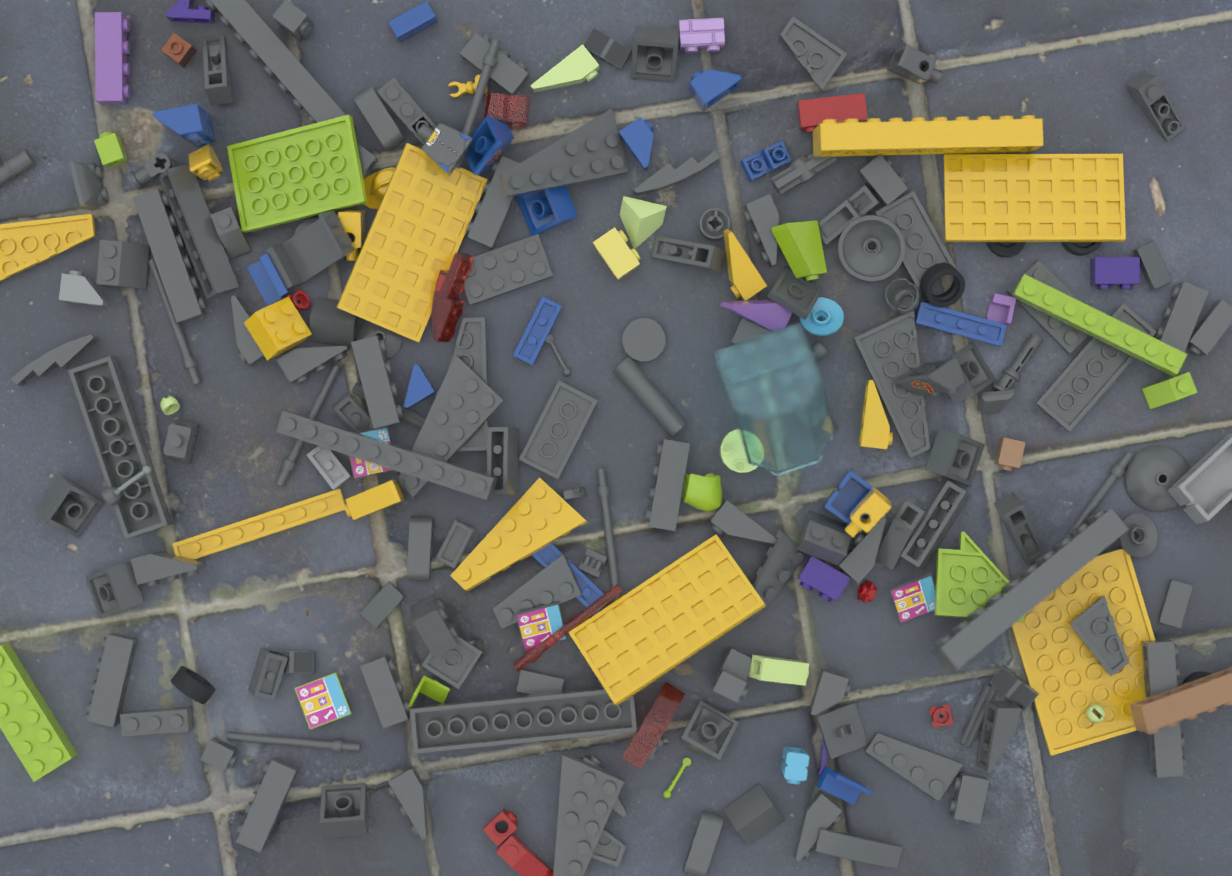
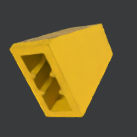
(374, 500)

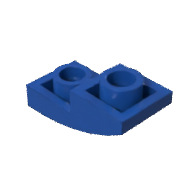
(765, 161)

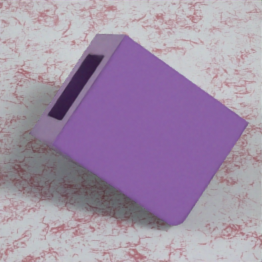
(1001, 308)

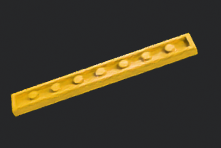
(261, 525)

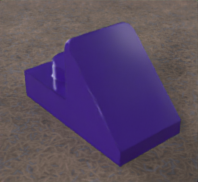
(184, 12)

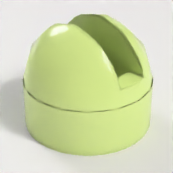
(170, 405)
(1091, 716)

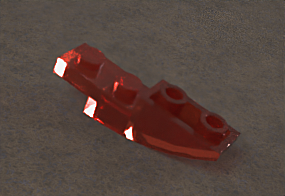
(446, 305)
(653, 726)

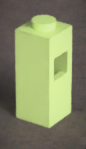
(779, 670)

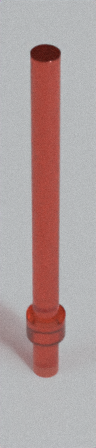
(534, 653)

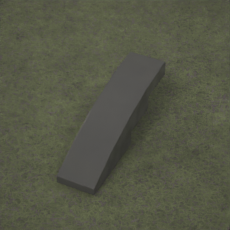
(669, 177)
(63, 356)
(858, 848)

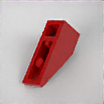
(522, 858)

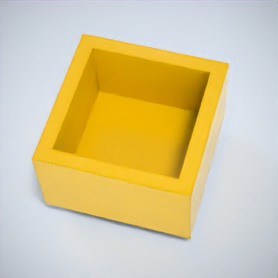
(277, 328)

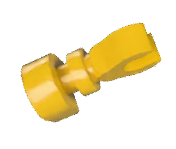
(464, 88)

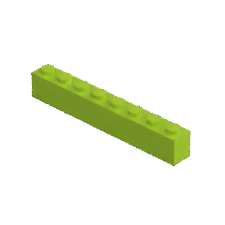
(1099, 325)

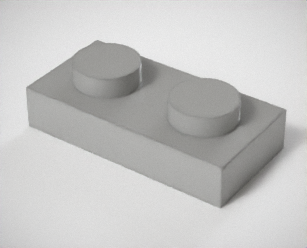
(329, 466)

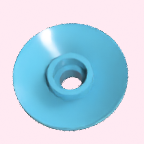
(827, 311)

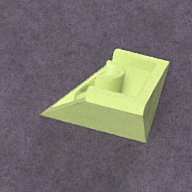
(641, 219)

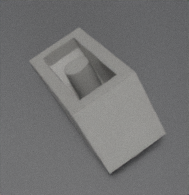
(80, 289)

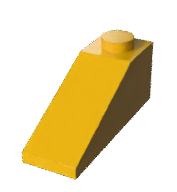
(741, 271)
(874, 423)

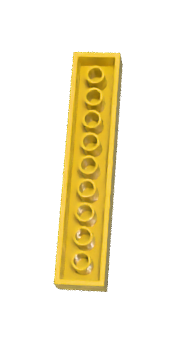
(927, 137)

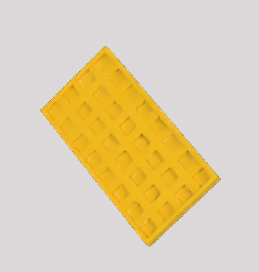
(1034, 198)
(410, 243)
(666, 619)

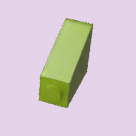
(802, 248)

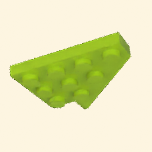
(965, 579)

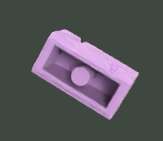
(701, 34)

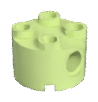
(733, 454)

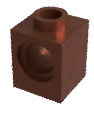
(178, 50)

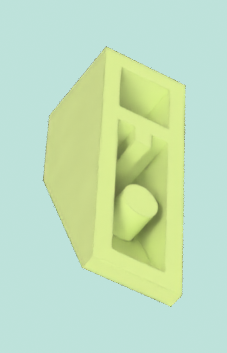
(570, 71)

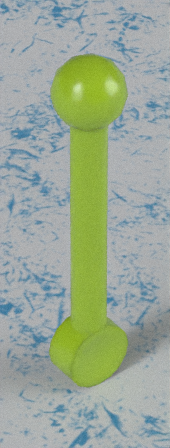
(686, 762)

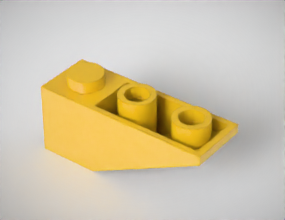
(205, 163)

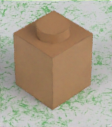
(1009, 454)

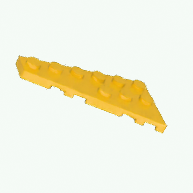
(38, 240)
(526, 528)

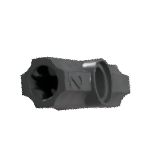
(800, 172)

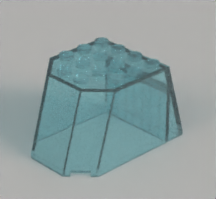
(776, 399)

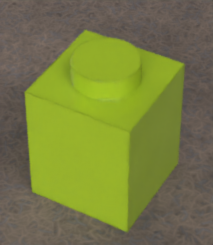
(110, 149)

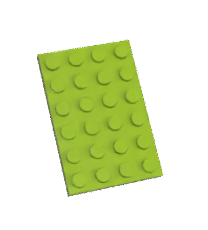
(297, 174)

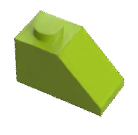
(1169, 390)

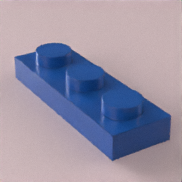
(537, 331)

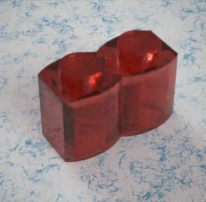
(508, 109)

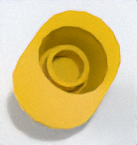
(376, 186)

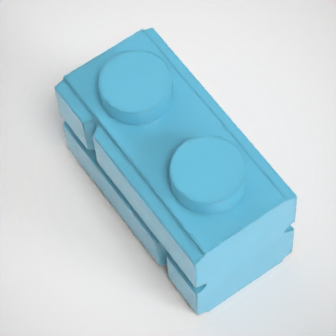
(794, 764)

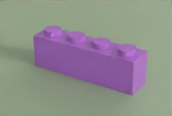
(111, 58)

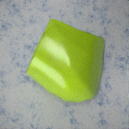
(703, 491)

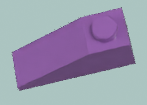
(761, 312)

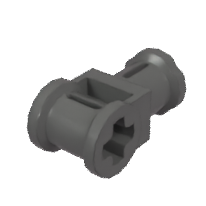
(151, 169)

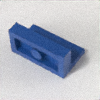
(413, 21)
(268, 280)
(841, 785)

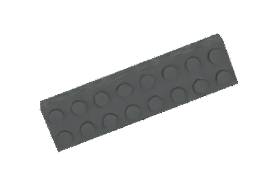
(120, 445)

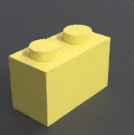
(616, 253)

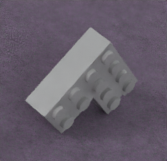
(1207, 484)

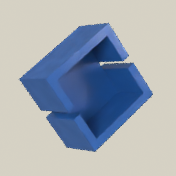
(850, 493)

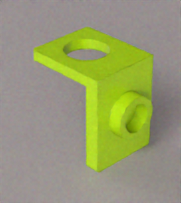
(431, 689)

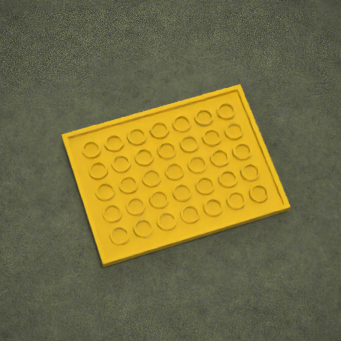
(1066, 670)

